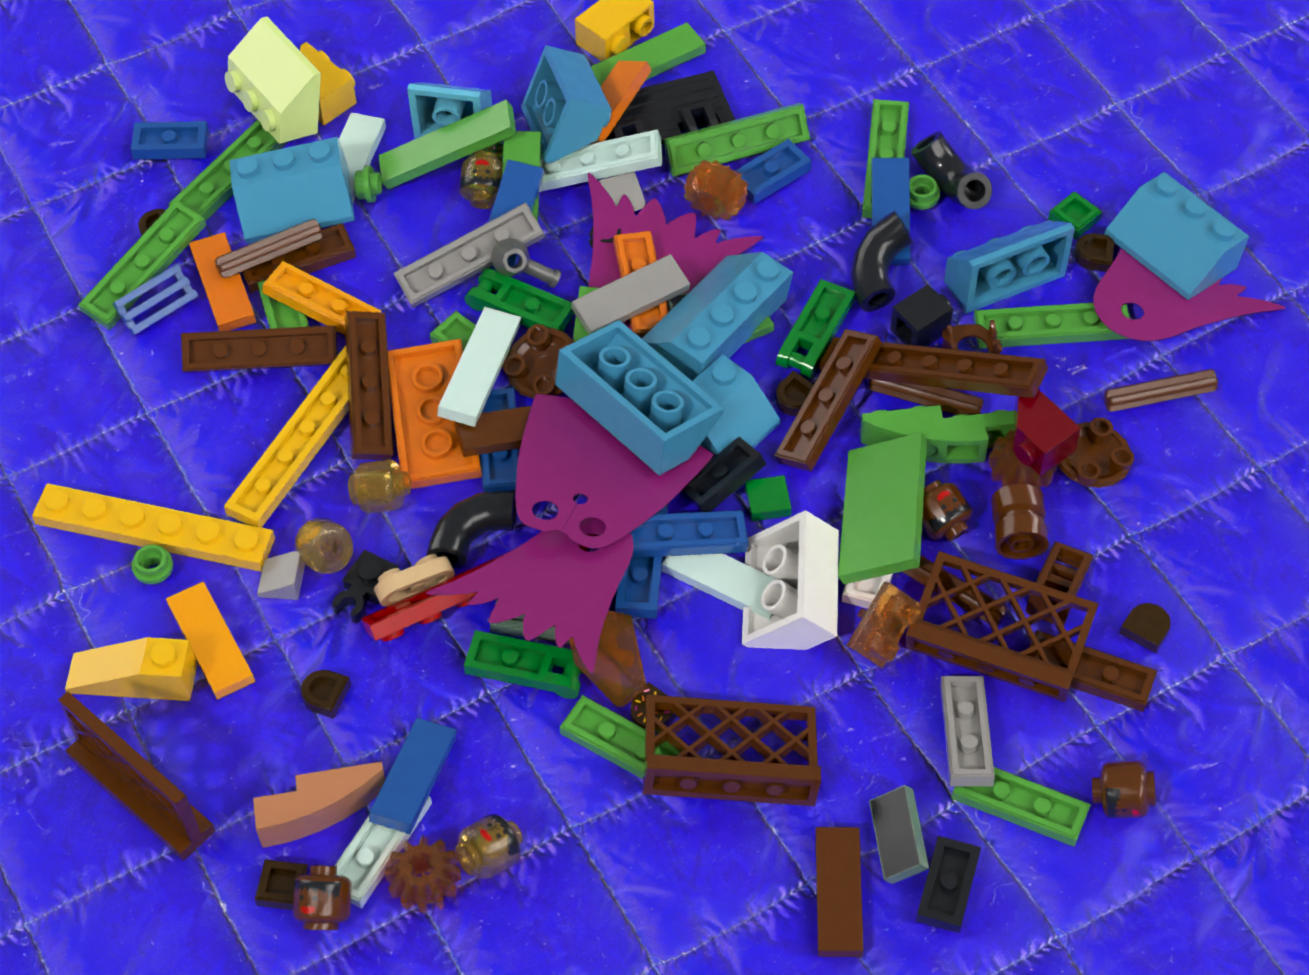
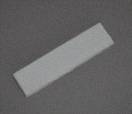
(465, 255)

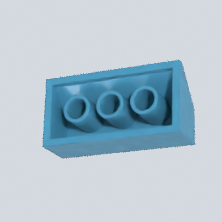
(720, 312)
(637, 395)

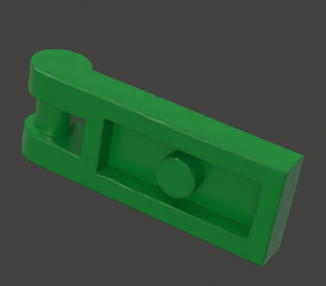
(519, 299)
(816, 327)
(523, 663)

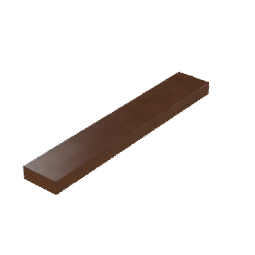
(954, 369)

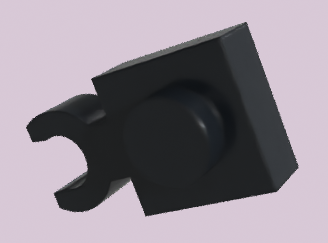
(360, 584)

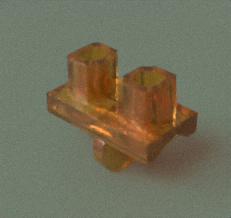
(884, 624)

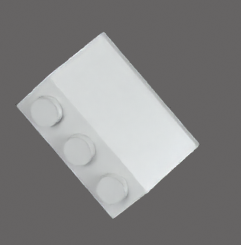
(805, 594)

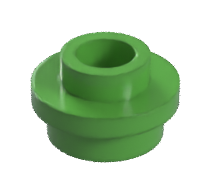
(367, 184)
(923, 192)
(149, 556)

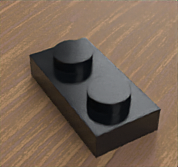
(723, 475)
(948, 884)

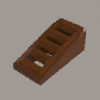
(1061, 577)

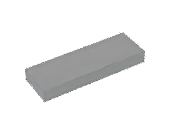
(631, 294)
(967, 731)

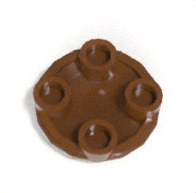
(534, 361)
(1100, 456)

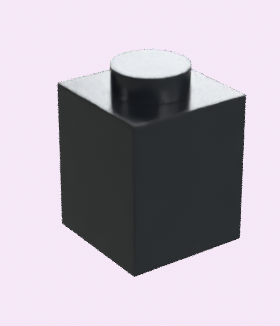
(921, 317)

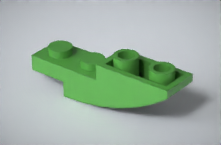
(949, 440)

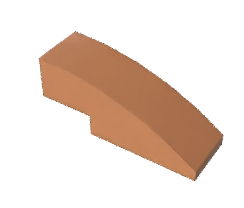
(317, 804)

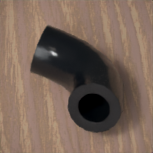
(951, 173)
(873, 261)
(469, 520)

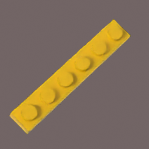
(293, 448)
(153, 525)

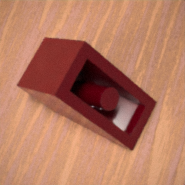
(1042, 433)

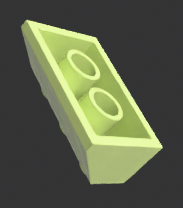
(275, 82)

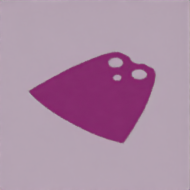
(573, 454)

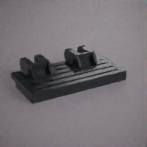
(675, 107)

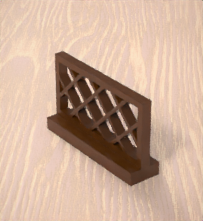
(996, 660)
(731, 775)
(134, 781)

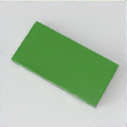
(883, 509)

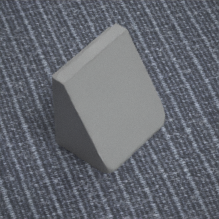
(627, 185)
(282, 576)

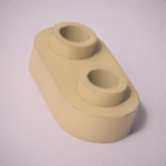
(398, 584)

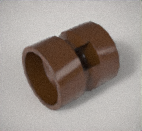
(1019, 521)

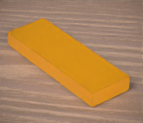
(312, 296)
(210, 640)

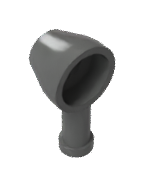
(508, 246)

